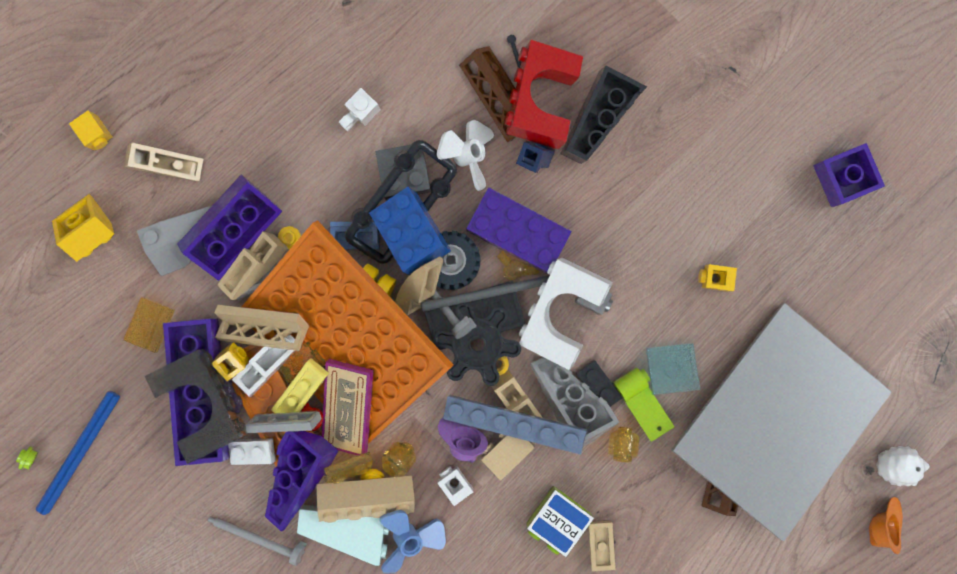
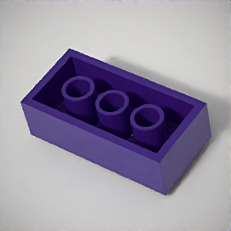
(229, 227)
(518, 230)

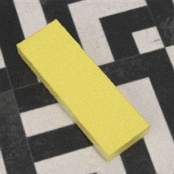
(301, 388)

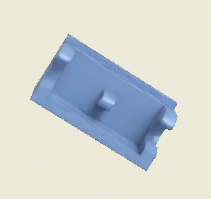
(369, 235)

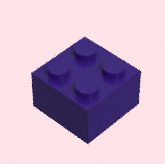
(849, 175)

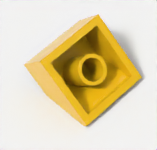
(82, 228)

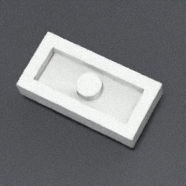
(252, 451)

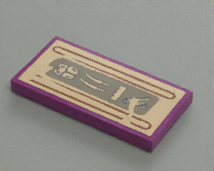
(347, 406)

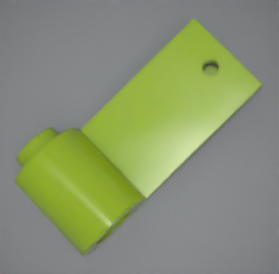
(642, 404)

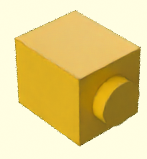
(91, 130)

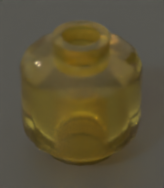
(623, 445)
(398, 459)

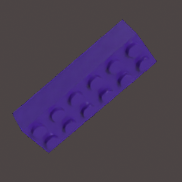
(190, 404)

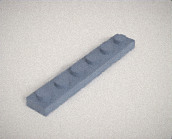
(515, 424)

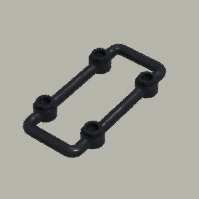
(404, 162)

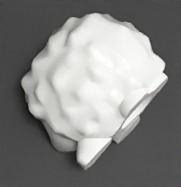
(901, 466)

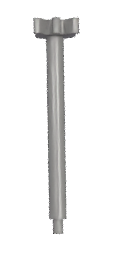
(461, 327)
(294, 555)

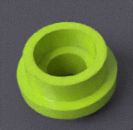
(26, 458)

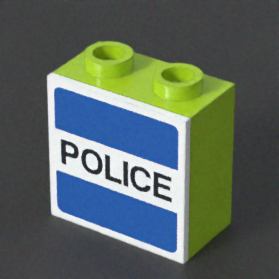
(559, 522)

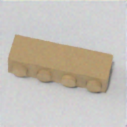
(364, 498)

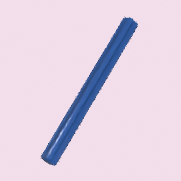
(77, 452)

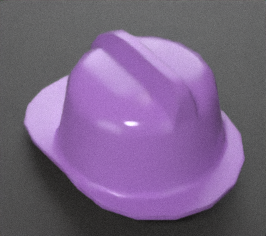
(463, 440)

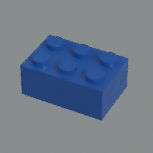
(409, 231)

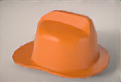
(887, 527)

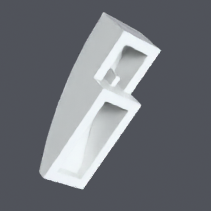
(262, 367)

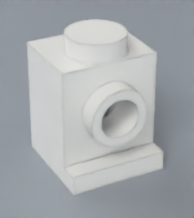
(454, 493)

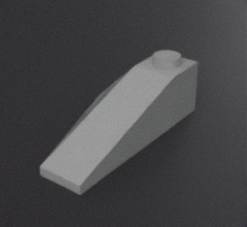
(162, 238)

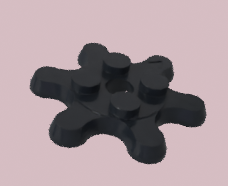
(485, 359)

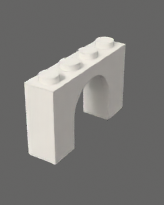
(539, 333)

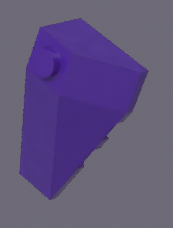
(297, 473)

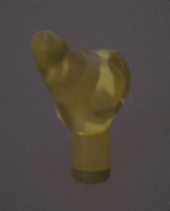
(515, 268)

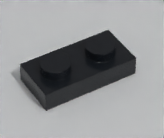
(599, 383)

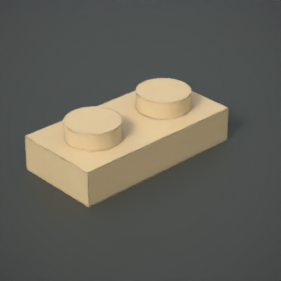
(601, 546)

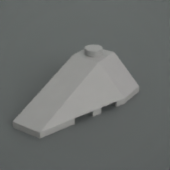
(573, 401)

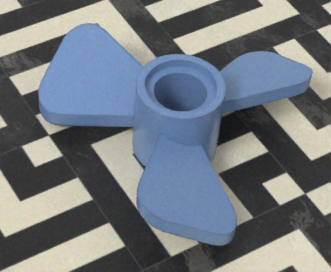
(409, 539)

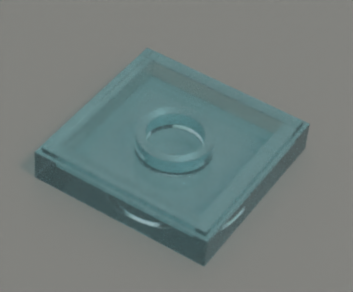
(672, 369)

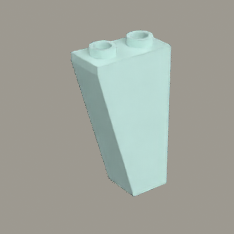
(354, 537)

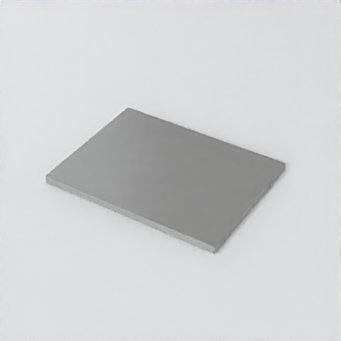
(781, 421)

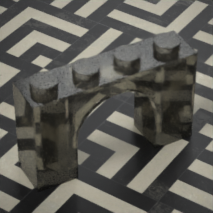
(198, 371)

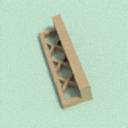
(264, 322)

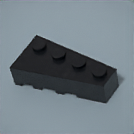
(602, 110)

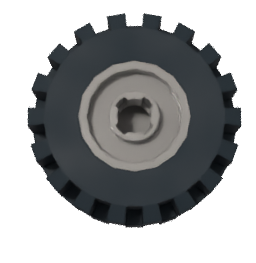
(461, 263)

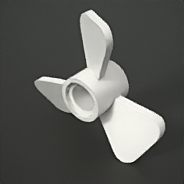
(469, 151)

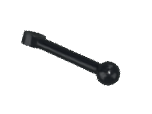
(511, 41)

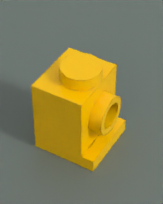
(725, 275)
(234, 357)

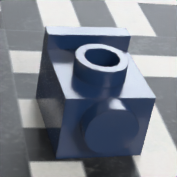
(535, 156)

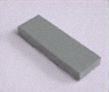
(283, 422)

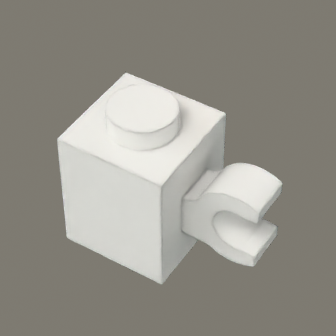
(361, 108)

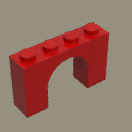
(525, 118)

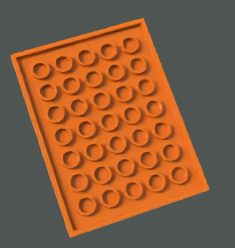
(352, 323)

